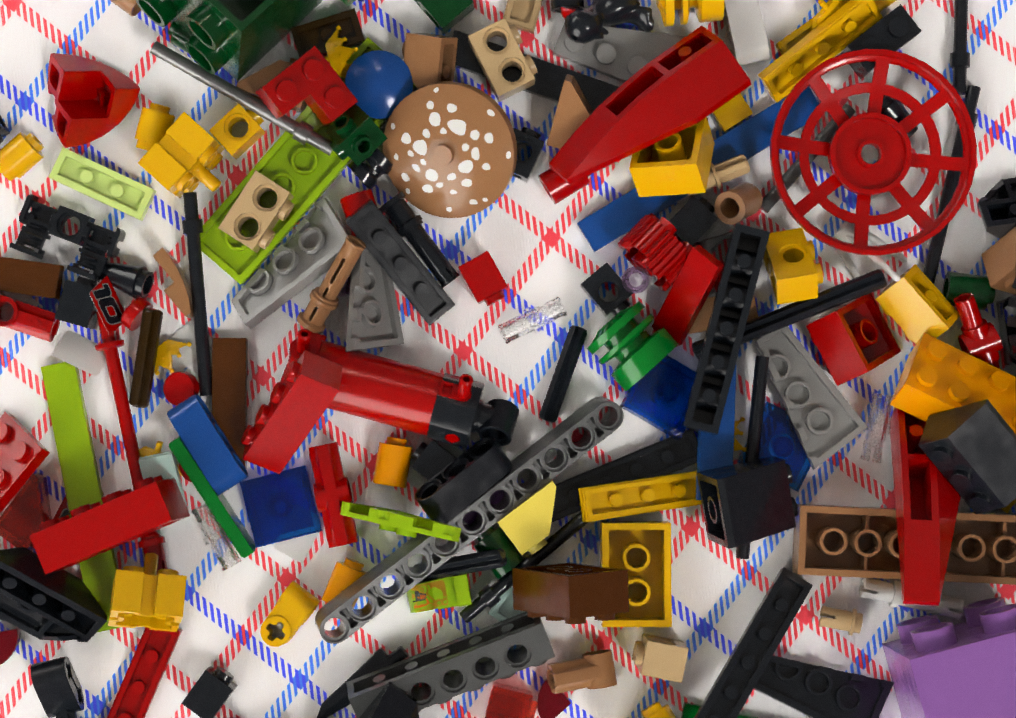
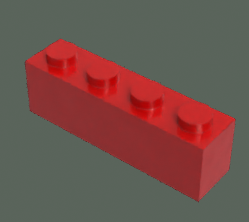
(292, 411)

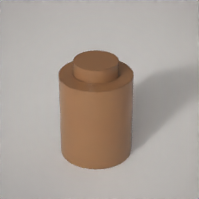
(738, 203)

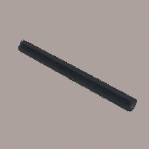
(807, 308)

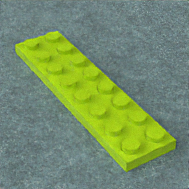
(292, 166)

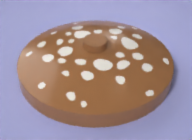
(450, 149)

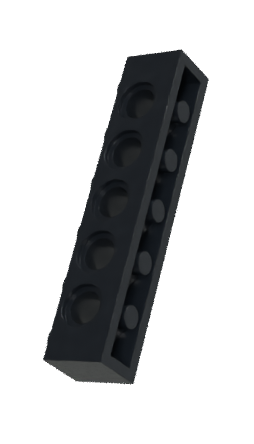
(725, 329)

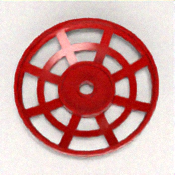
(892, 145)

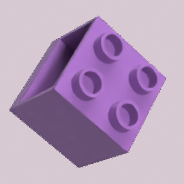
(956, 667)

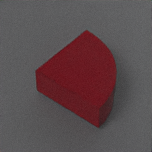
(8, 643)
(550, 704)

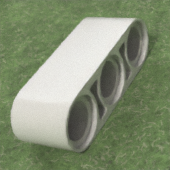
(746, 31)

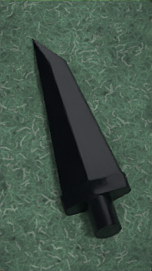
(339, 698)

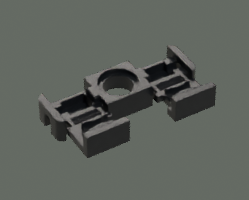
(48, 220)

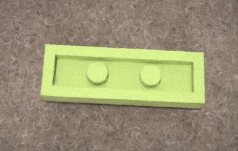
(102, 184)

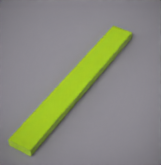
(78, 468)

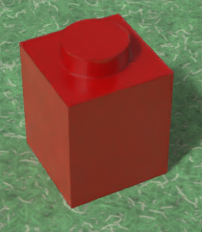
(484, 279)

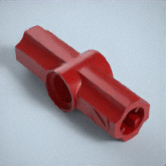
(30, 319)
(330, 490)

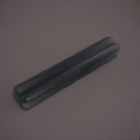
(563, 374)
(469, 564)

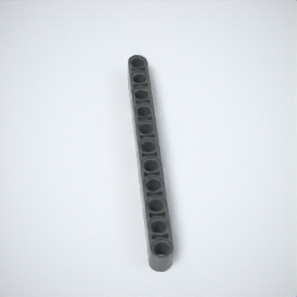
(487, 516)

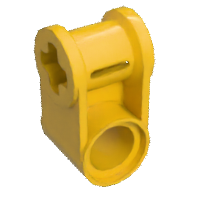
(292, 611)

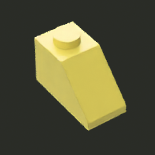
(531, 520)

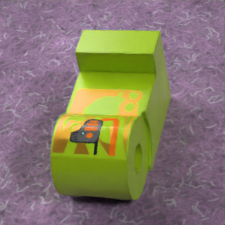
(440, 594)

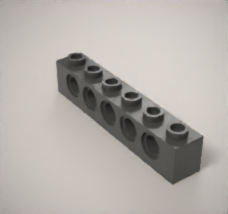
(459, 655)

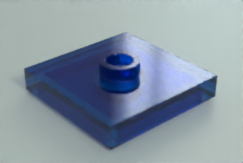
(662, 396)
(781, 441)
(281, 506)

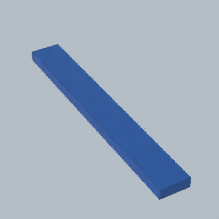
(746, 139)

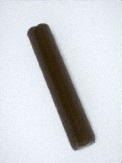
(146, 357)

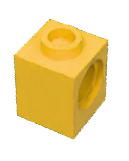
(238, 145)

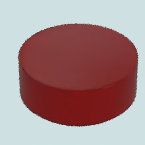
(133, 313)
(180, 387)

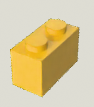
(917, 305)

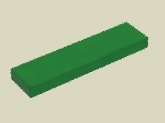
(217, 503)

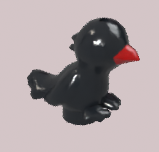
(587, 23)

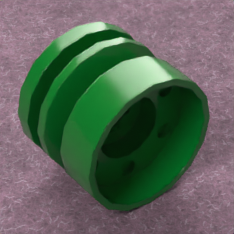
(632, 345)

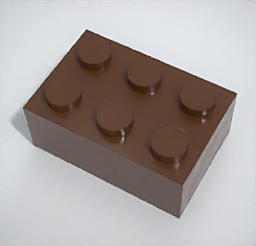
(570, 592)

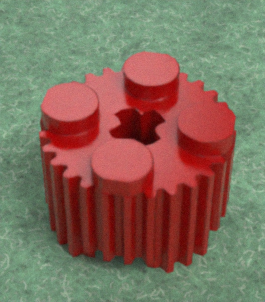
(656, 249)

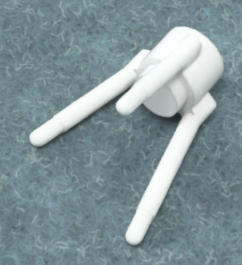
(846, 234)

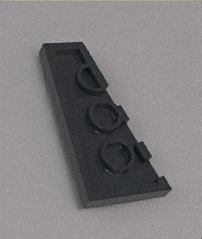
(822, 690)

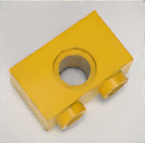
(792, 266)

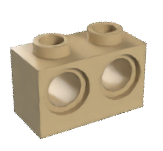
(495, 62)
(249, 207)
(660, 657)

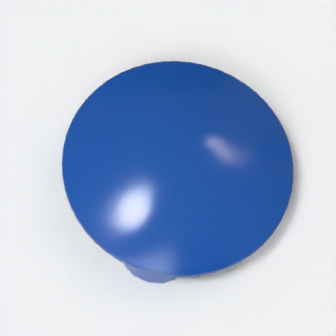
(379, 82)

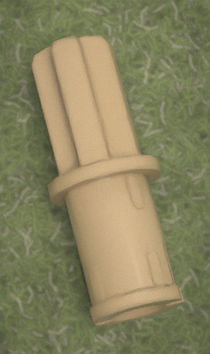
(726, 171)

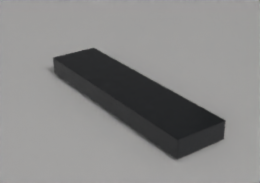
(399, 262)

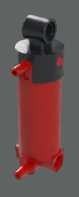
(410, 396)

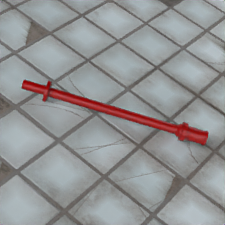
(153, 541)

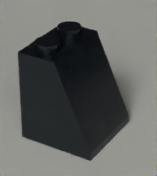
(747, 501)

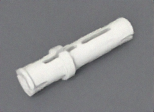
(892, 594)

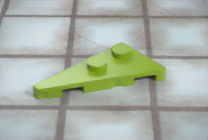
(400, 522)

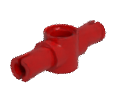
(977, 335)

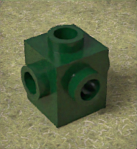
(355, 135)

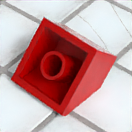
(853, 339)

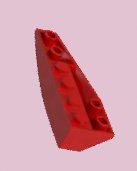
(654, 104)
(924, 513)

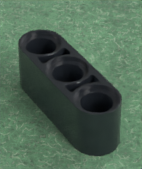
(464, 480)

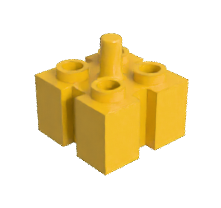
(183, 156)
(146, 598)

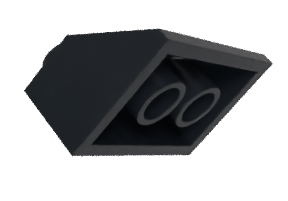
(974, 454)

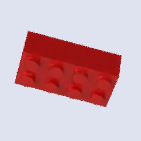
(106, 526)

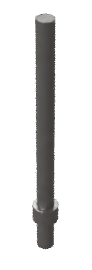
(301, 131)

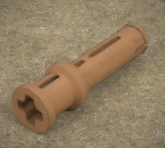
(325, 298)

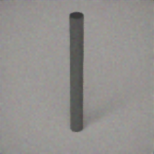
(794, 171)

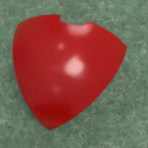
(87, 98)

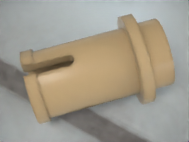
(841, 620)

